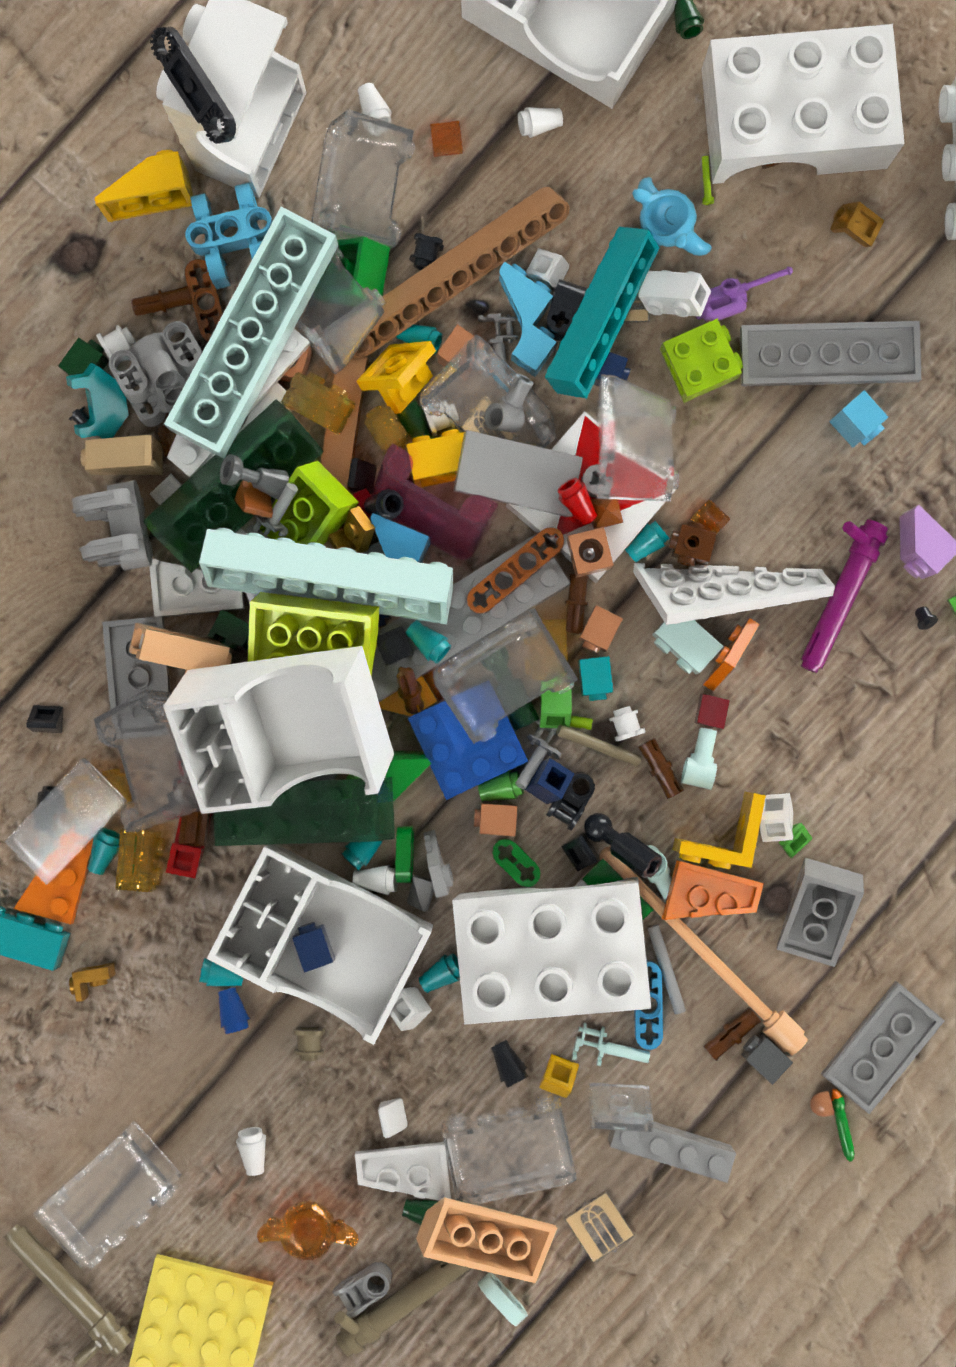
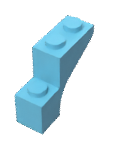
(529, 304)

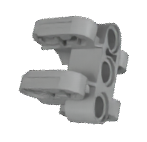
(158, 369)
(125, 512)

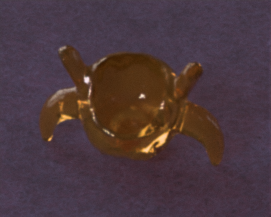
(307, 1231)

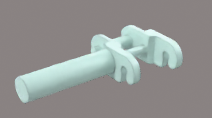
(608, 1047)

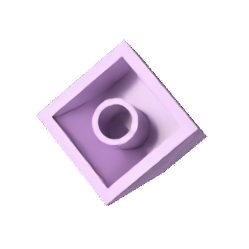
(924, 544)

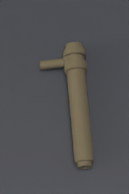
(100, 1324)
(369, 1326)

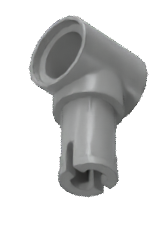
(509, 413)

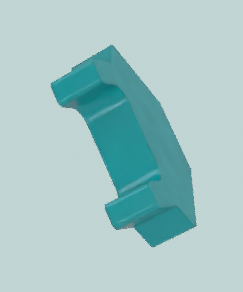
(105, 402)

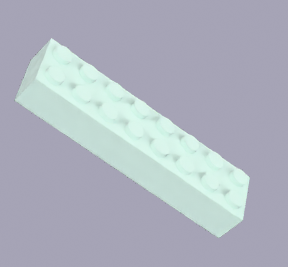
(252, 332)
(313, 571)

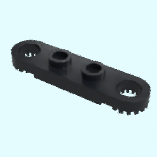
(193, 85)

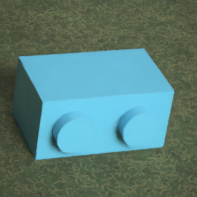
(859, 420)

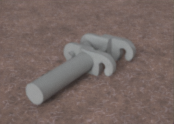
(497, 343)
(278, 511)
(538, 755)

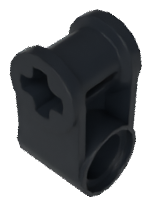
(563, 307)
(572, 802)

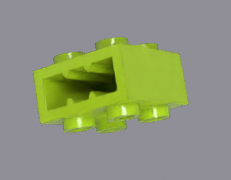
(701, 360)

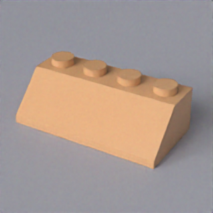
(485, 1239)

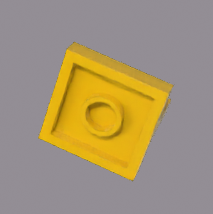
(399, 373)

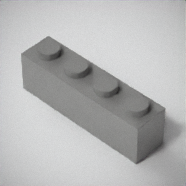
(678, 1149)

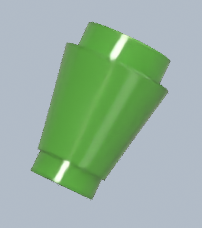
(501, 787)

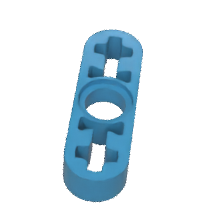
(656, 1027)

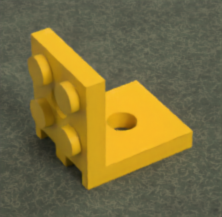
(744, 841)

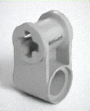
(359, 1292)

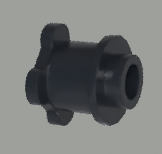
(425, 250)

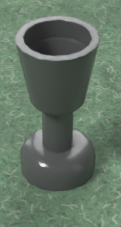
(265, 480)

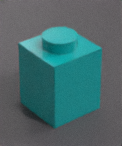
(595, 678)

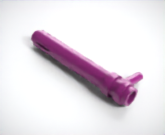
(863, 553)

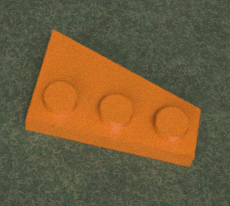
(708, 892)
(62, 895)

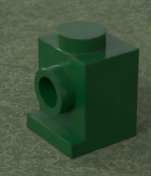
(232, 629)

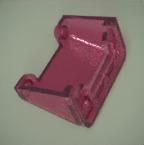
(448, 528)

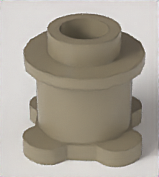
(309, 1042)

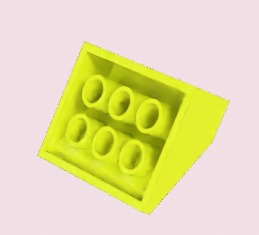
(304, 625)

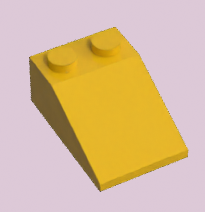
(149, 188)

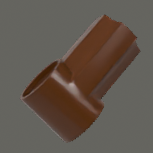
(194, 829)

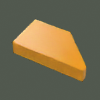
(396, 704)

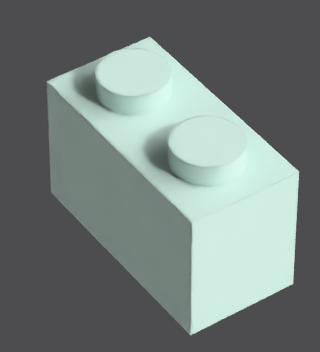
(688, 643)

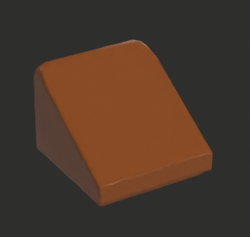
(253, 500)

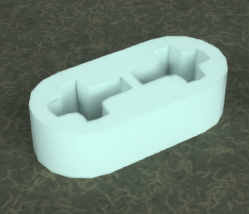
(502, 1299)

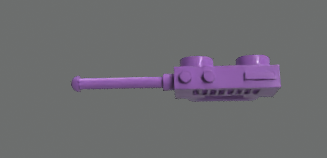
(731, 296)

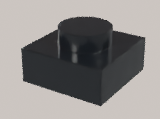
(394, 645)

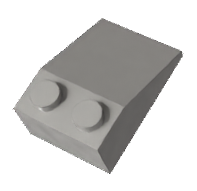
(821, 911)

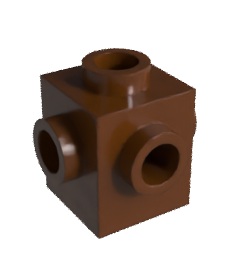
(702, 540)

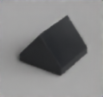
(45, 719)
(580, 852)

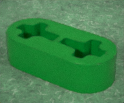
(404, 854)
(511, 867)

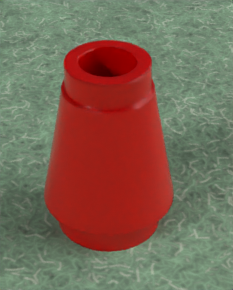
(576, 499)

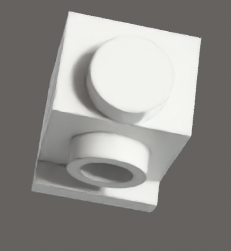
(777, 818)

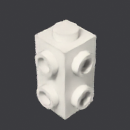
(674, 293)

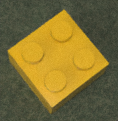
(436, 458)

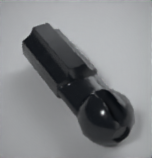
(623, 845)

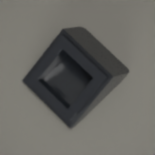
(361, 476)

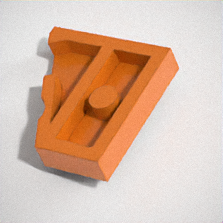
(730, 655)

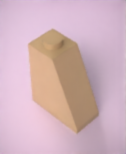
(123, 456)

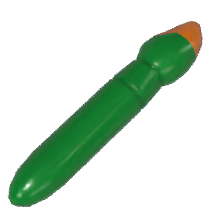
(842, 1125)

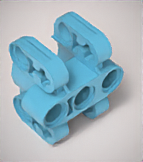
(213, 227)

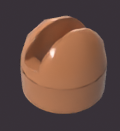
(822, 1104)

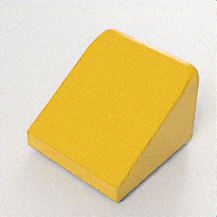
(559, 1076)

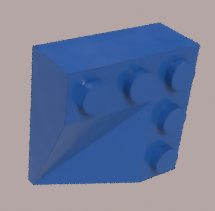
(455, 758)

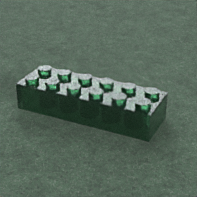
(204, 503)
(313, 814)

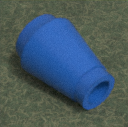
(232, 1011)

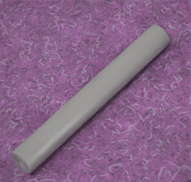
(666, 968)

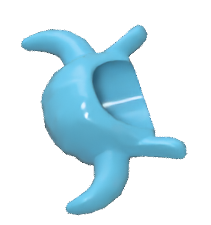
(669, 218)

